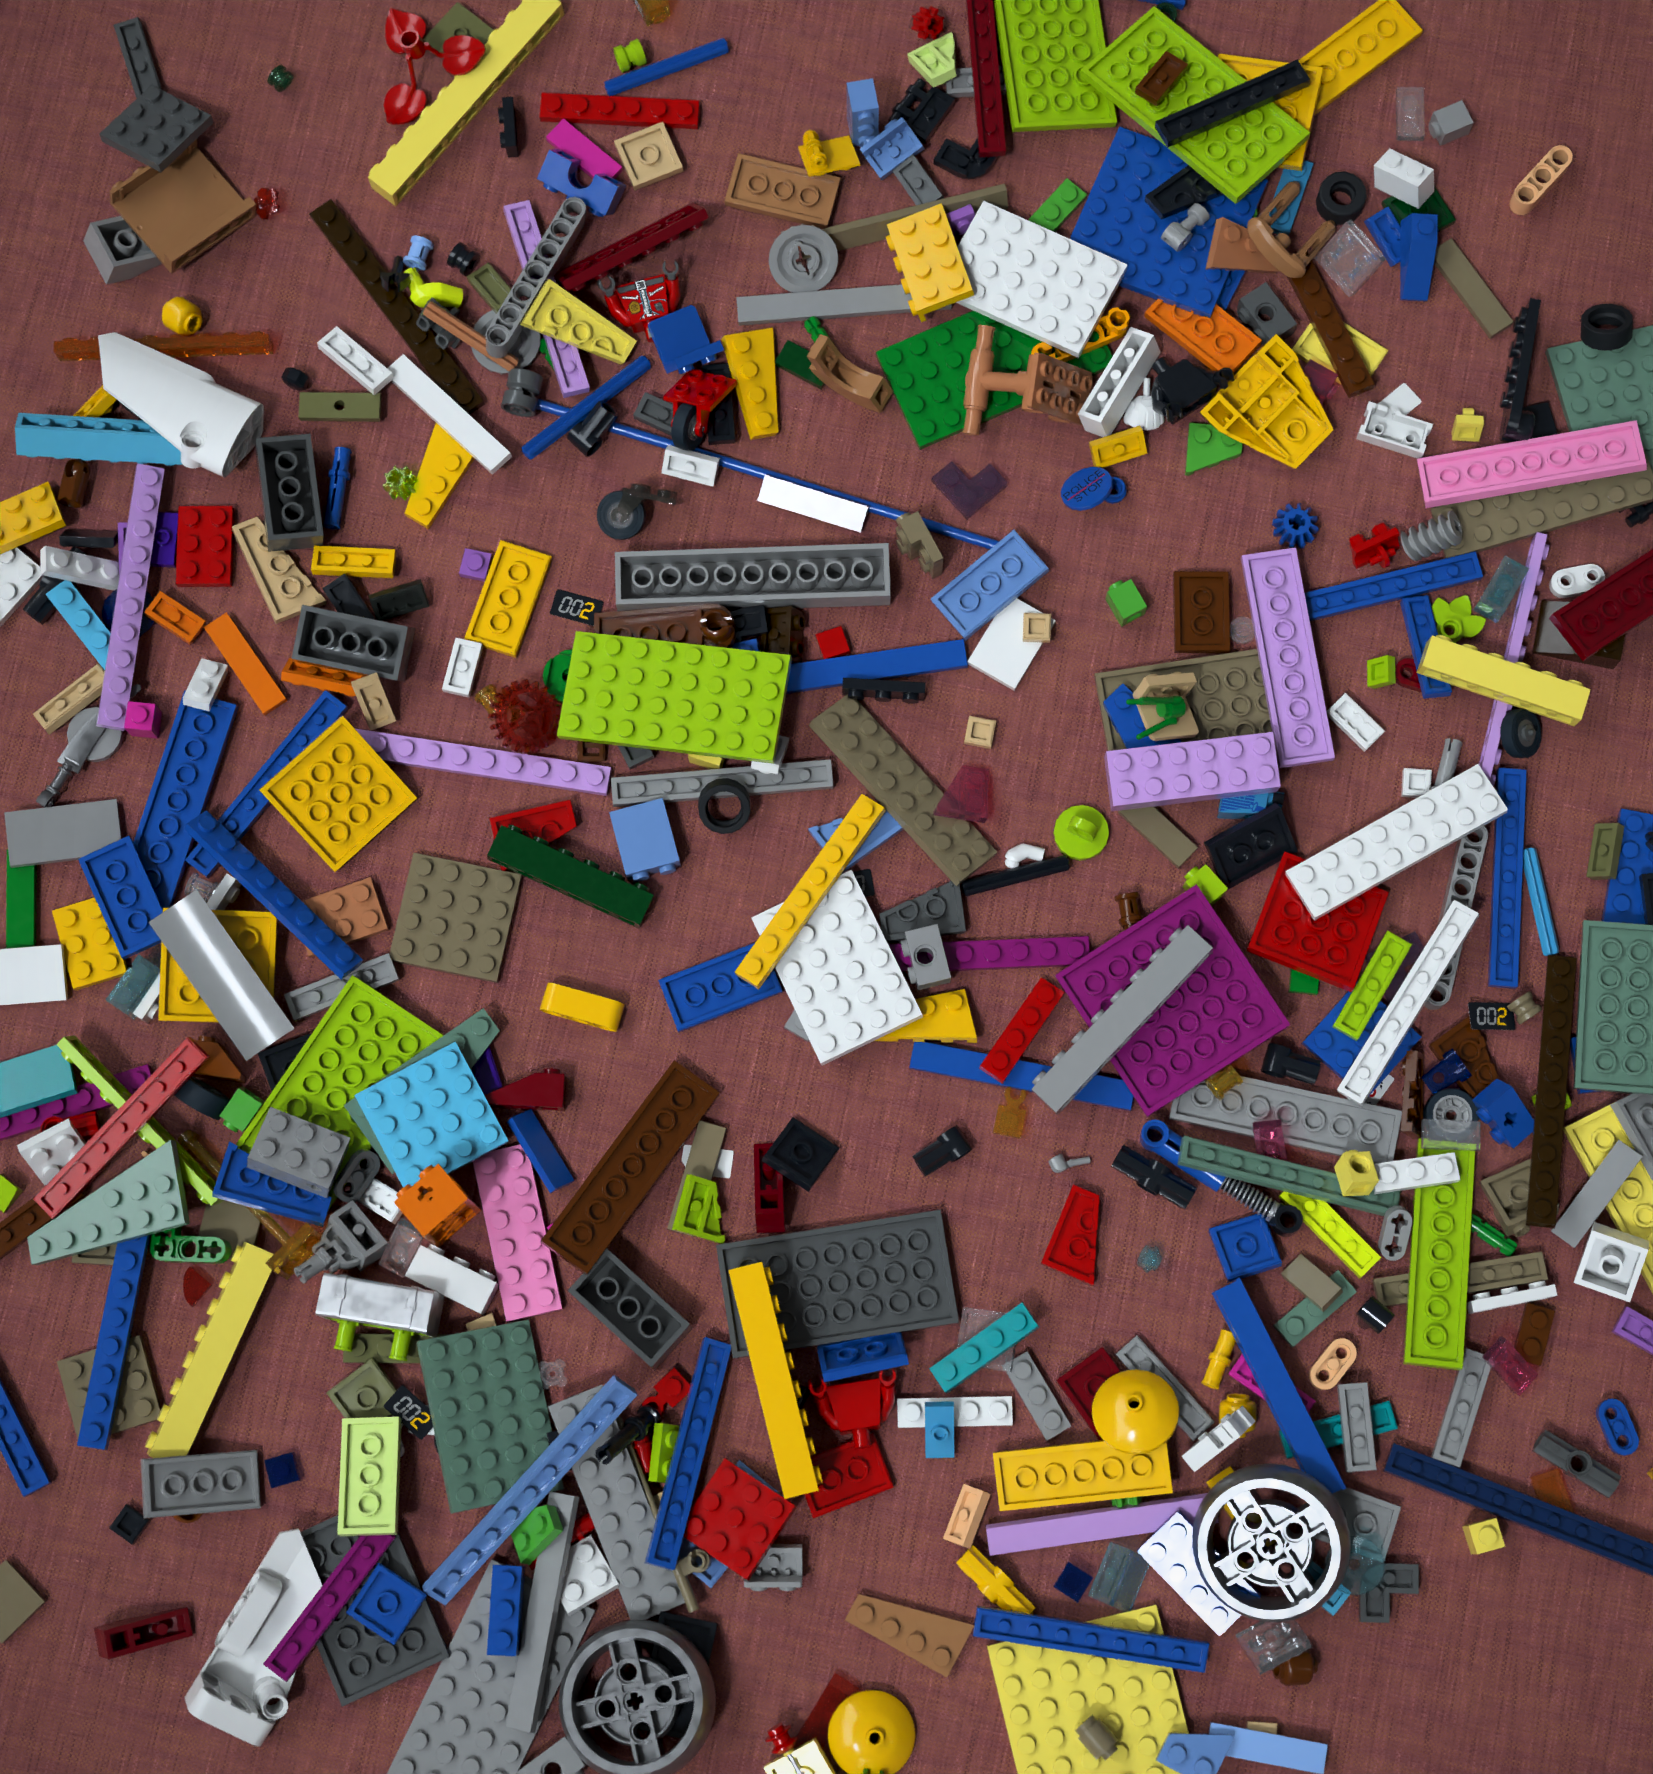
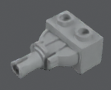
(345, 1244)

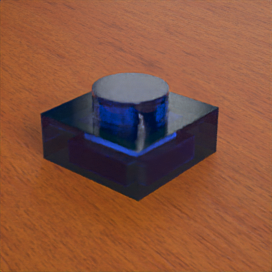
(282, 1470)
(1072, 1582)

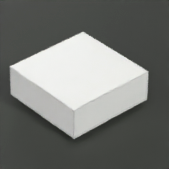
(1415, 782)

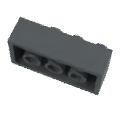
(289, 492)
(353, 643)
(631, 1309)

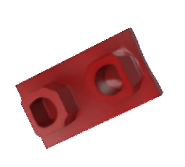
(1376, 549)

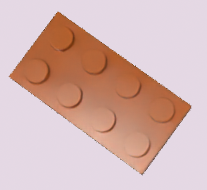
(1214, 341)

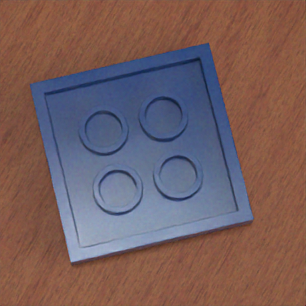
(1340, 1051)

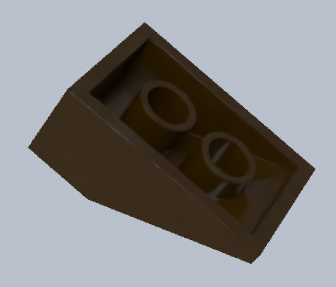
(1552, 644)

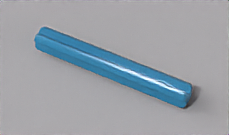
(1540, 902)

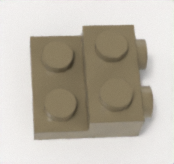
(917, 541)
(1509, 1196)

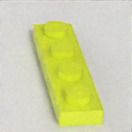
(1334, 1233)

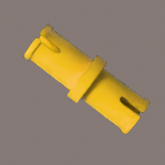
(1219, 1360)

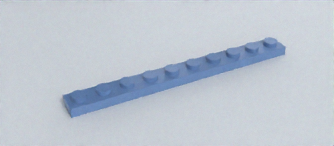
(529, 1490)

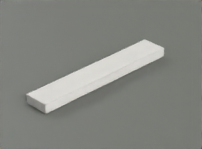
(449, 415)

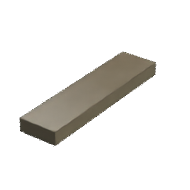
(1471, 289)
(701, 1158)

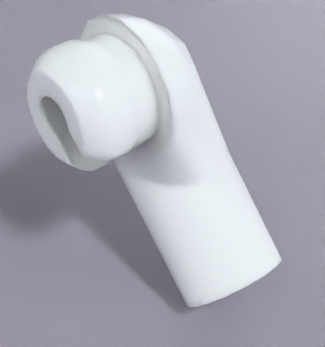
(1021, 852)

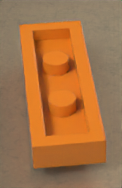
(320, 676)

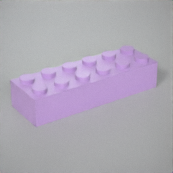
(1192, 771)

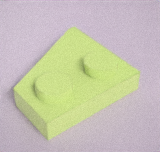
(935, 60)

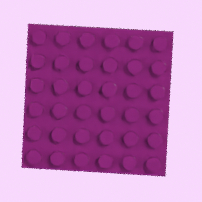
(1201, 1027)

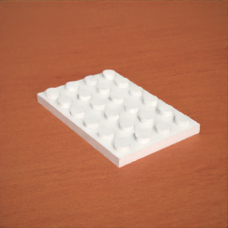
(1036, 278)
(843, 974)

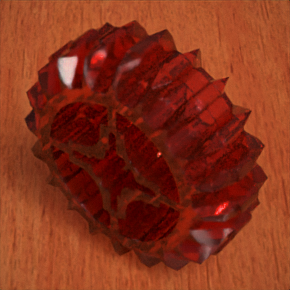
(532, 724)

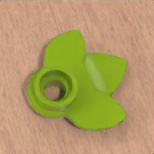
(1457, 617)

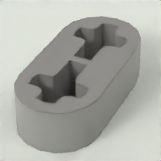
(1401, 1234)

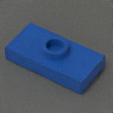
(1386, 234)

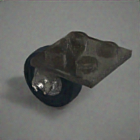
(623, 512)

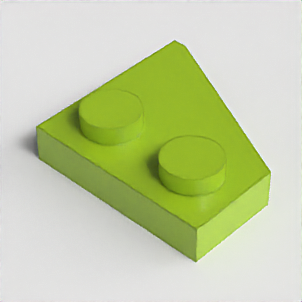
(698, 1210)

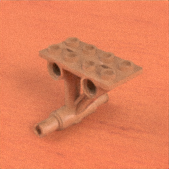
(1046, 386)

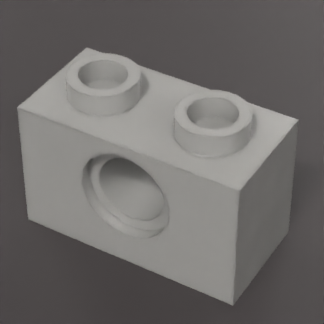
(926, 940)
(559, 1753)

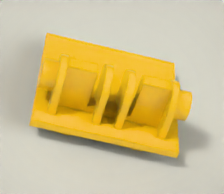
(827, 155)

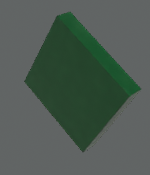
(1432, 205)

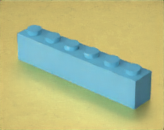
(92, 439)

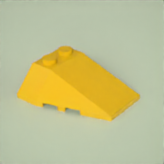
(1271, 406)

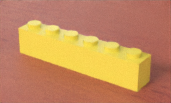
(1503, 680)

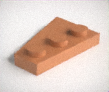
(1235, 250)

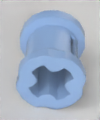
(418, 253)

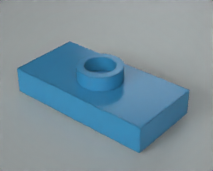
(939, 1429)

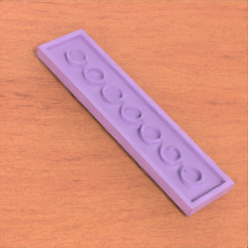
(1287, 658)

